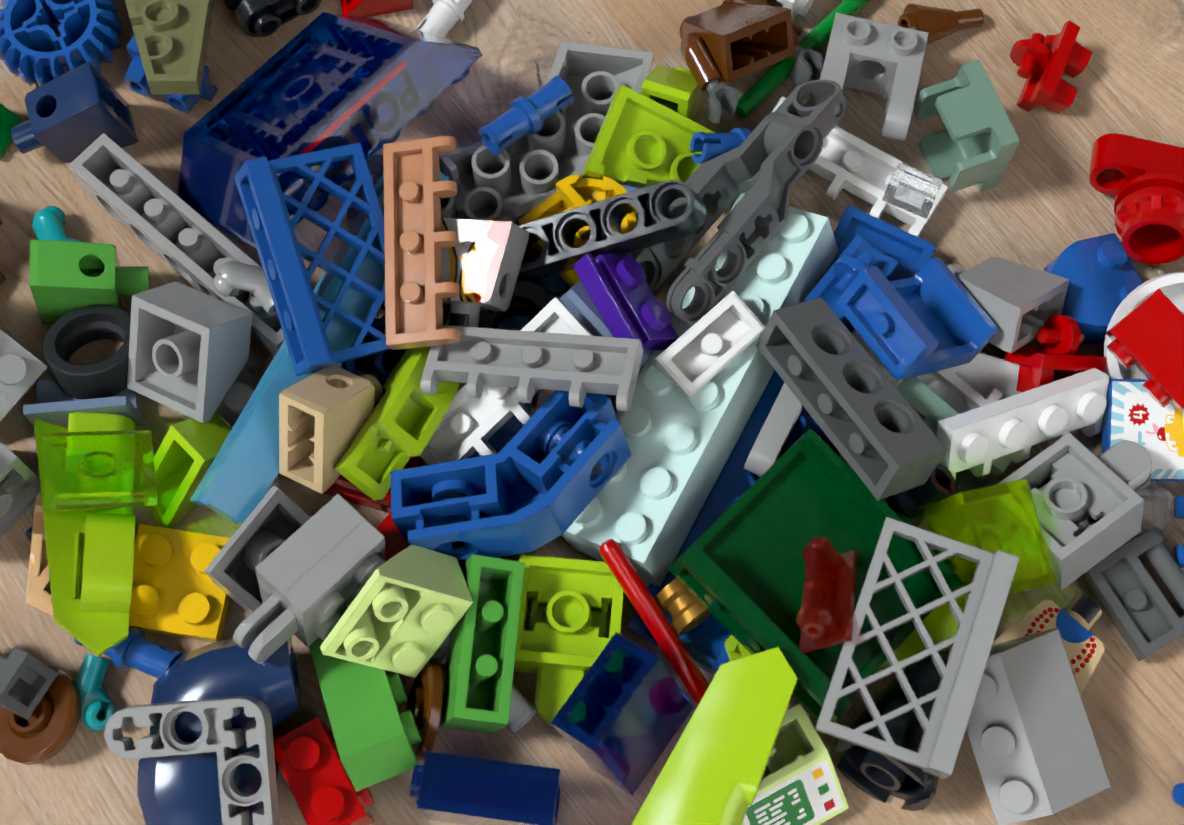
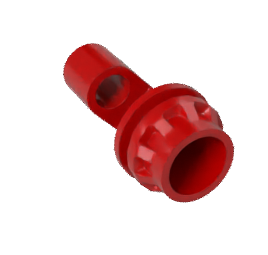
(1147, 194)

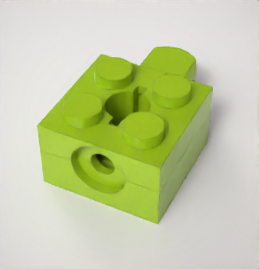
(564, 624)

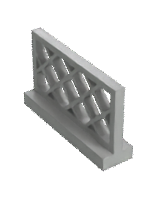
(965, 661)

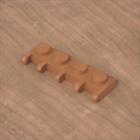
(415, 242)

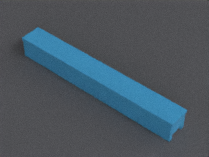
(250, 453)

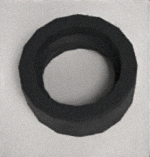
(77, 330)

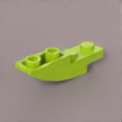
(397, 426)

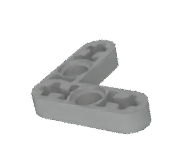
(215, 737)

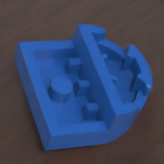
(1098, 282)

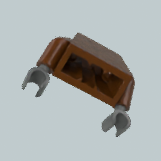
(737, 42)

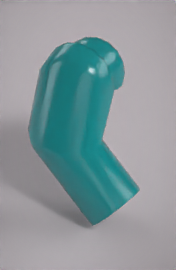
(49, 225)
(95, 704)

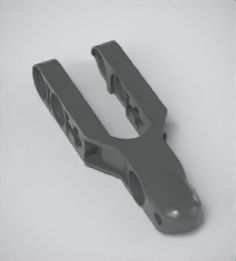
(767, 167)

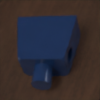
(72, 114)

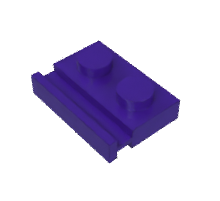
(626, 300)

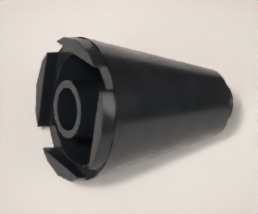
(881, 774)

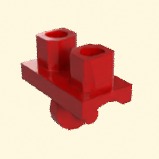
(1042, 64)
(1058, 353)

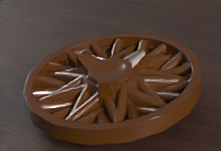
(425, 705)
(48, 726)

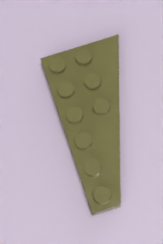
(172, 42)

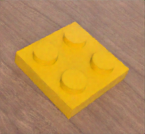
(171, 587)

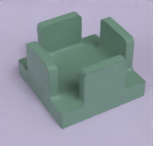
(978, 130)

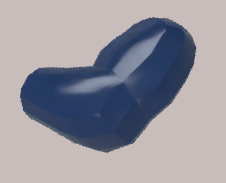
(187, 785)

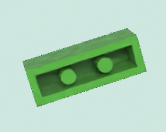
(484, 647)
(366, 718)

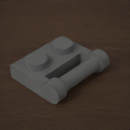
(1134, 598)

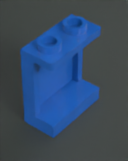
(918, 320)

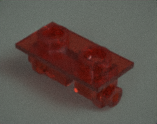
(827, 596)

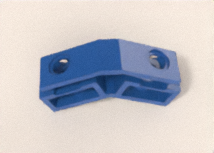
(522, 493)

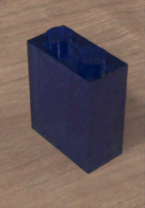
(623, 713)
(485, 791)

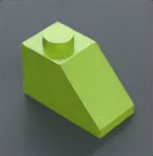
(674, 89)
(182, 465)

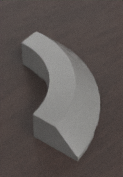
(528, 169)

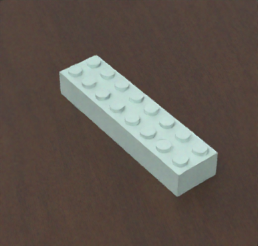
(685, 441)

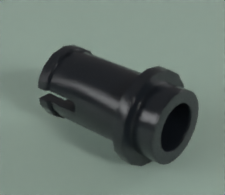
(913, 501)

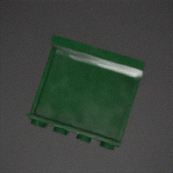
(753, 565)

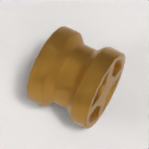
(681, 607)

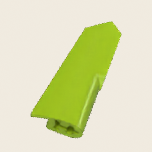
(89, 554)
(724, 745)

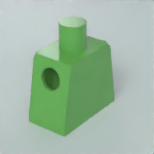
(80, 275)

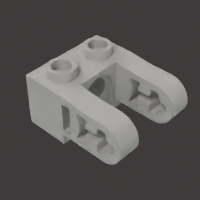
(877, 61)

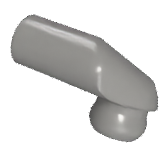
(241, 276)

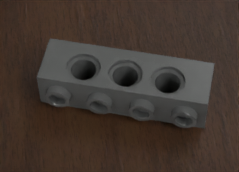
(850, 398)

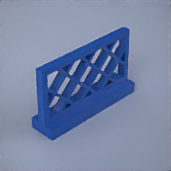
(283, 254)

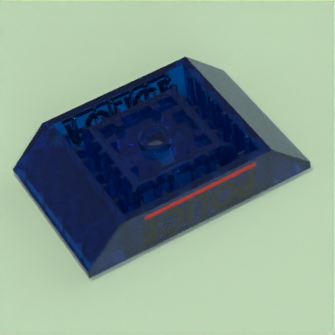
(321, 91)

